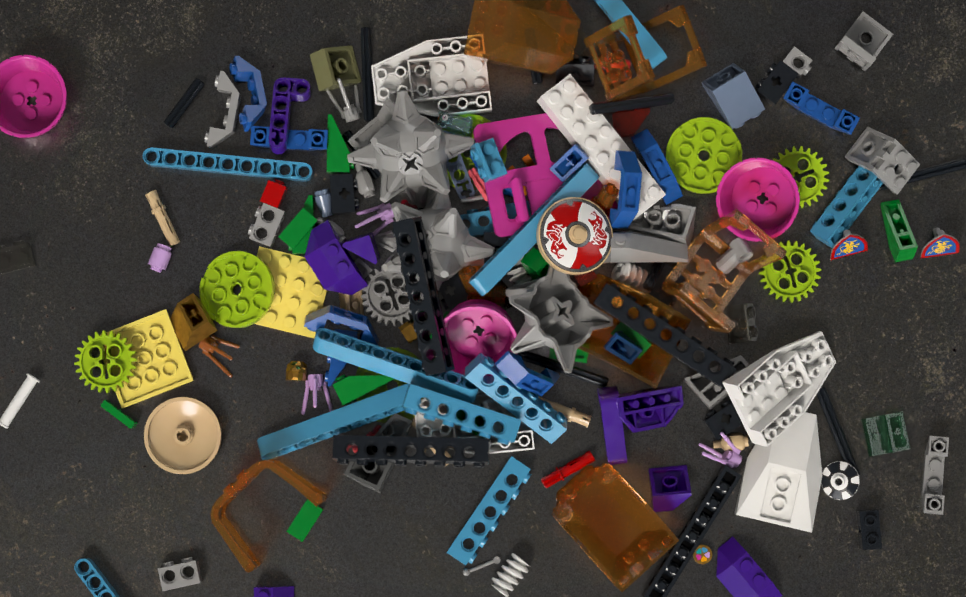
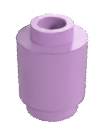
(160, 257)

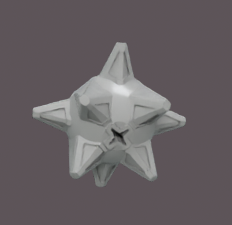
(411, 153)
(446, 238)
(555, 316)

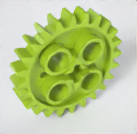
(791, 161)
(806, 266)
(88, 362)

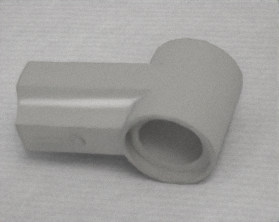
(737, 253)

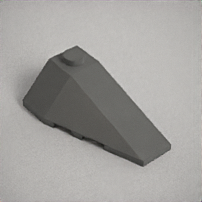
(375, 475)

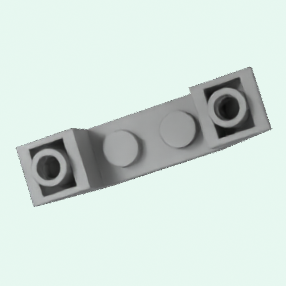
(215, 135)
(933, 475)

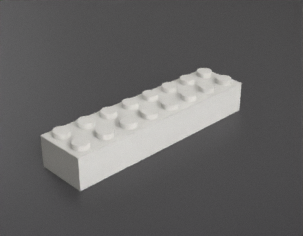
(569, 110)

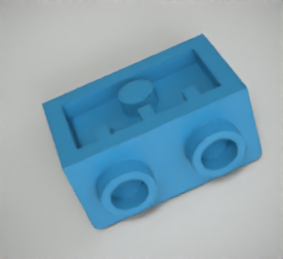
(488, 160)

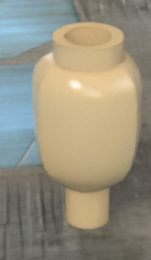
(736, 438)

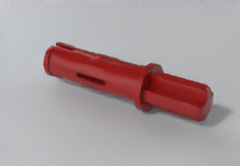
(567, 469)

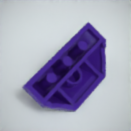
(332, 262)
(649, 407)
(741, 573)

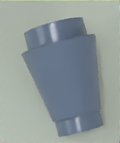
(323, 202)

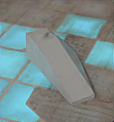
(670, 222)
(641, 247)

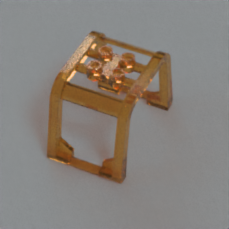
(615, 62)
(715, 318)
(240, 549)

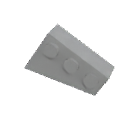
(708, 391)

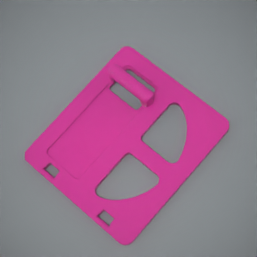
(537, 179)

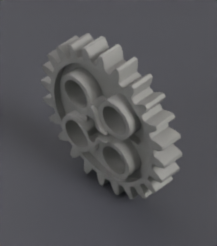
(376, 300)

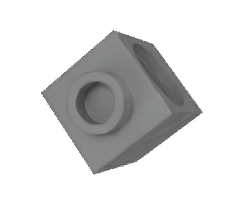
(797, 54)

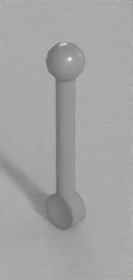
(496, 560)

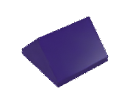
(364, 246)

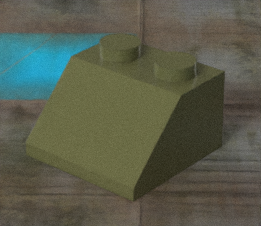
(333, 64)

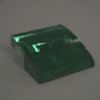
(885, 434)

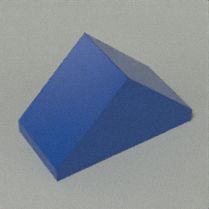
(569, 162)
(623, 347)

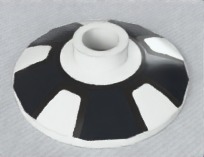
(846, 473)

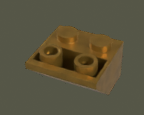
(191, 322)

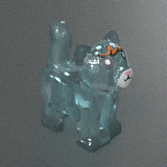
(455, 124)

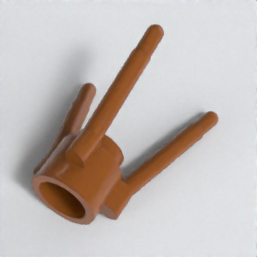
(210, 345)

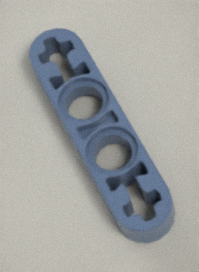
(459, 165)

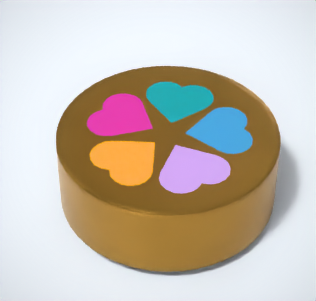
(702, 554)

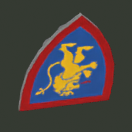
(848, 245)
(941, 245)

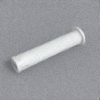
(18, 400)

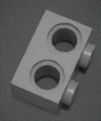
(271, 226)
(181, 578)

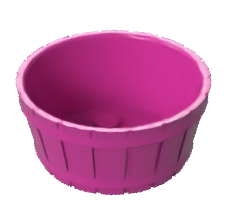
(30, 77)
(749, 180)
(466, 344)

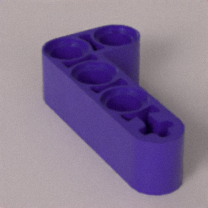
(283, 115)
(612, 425)

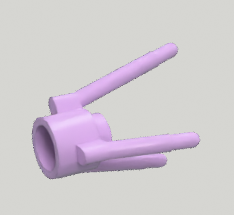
(384, 212)
(315, 383)
(729, 458)

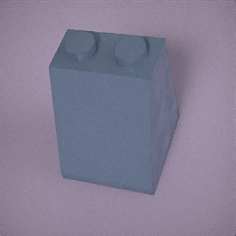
(733, 95)

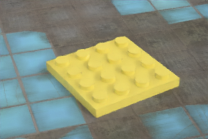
(295, 295)
(159, 355)

